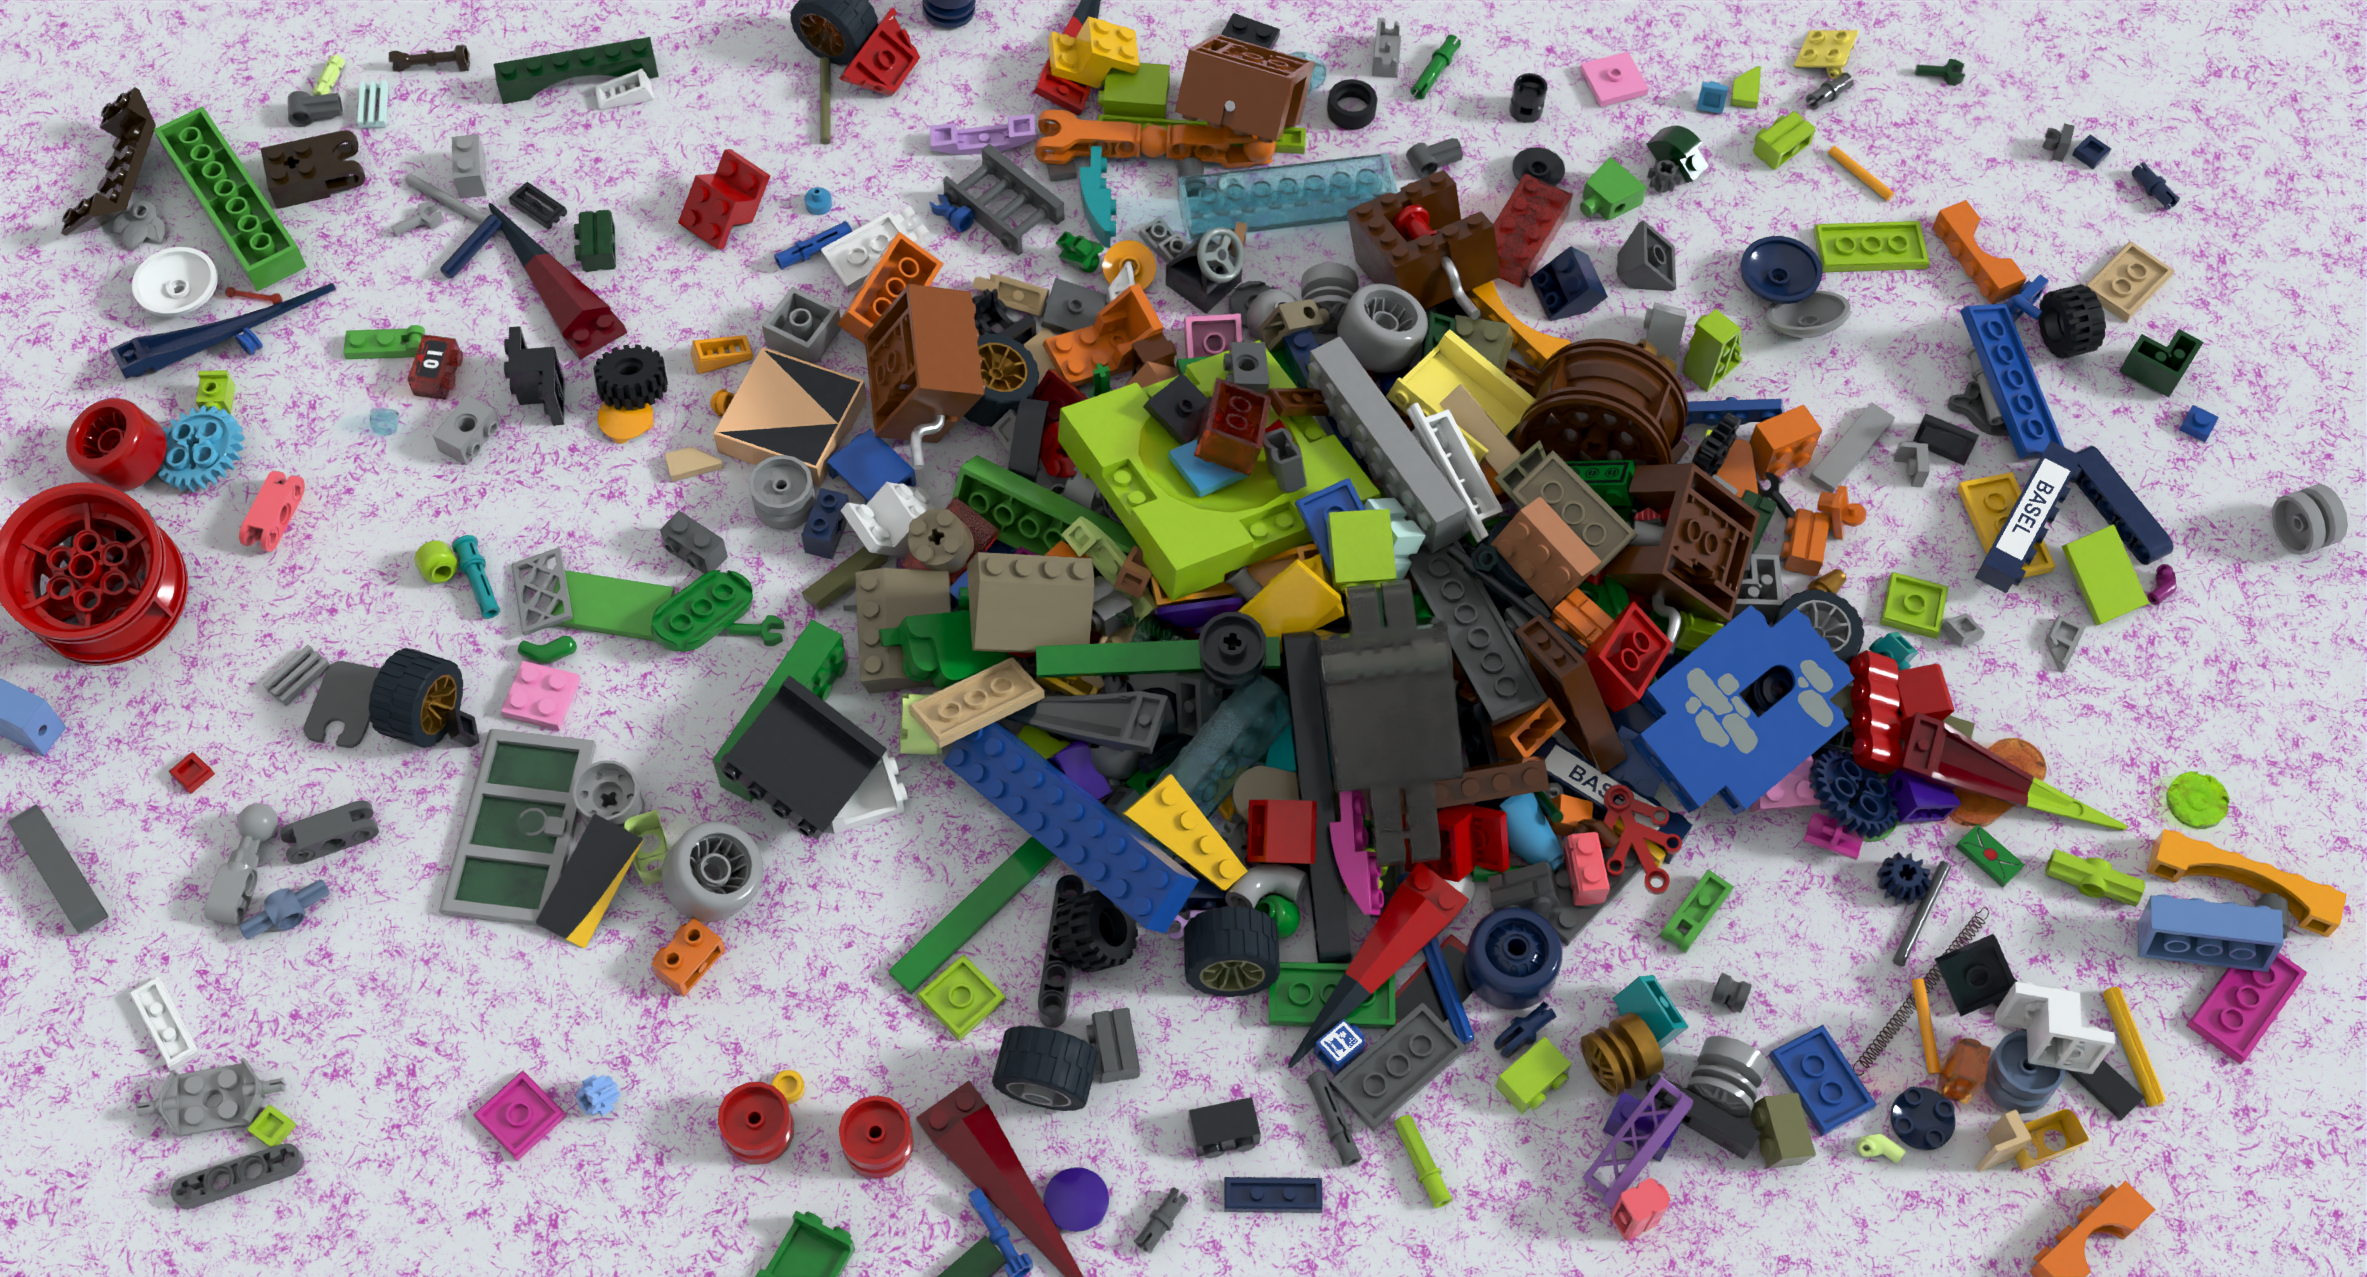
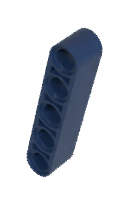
(2121, 507)

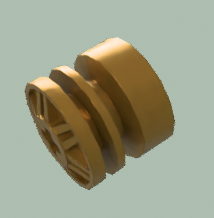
(1622, 1053)

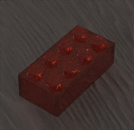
(1528, 227)

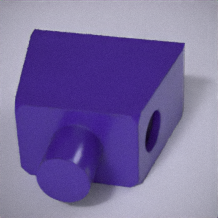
(1921, 800)

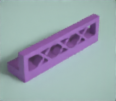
(1648, 1148)

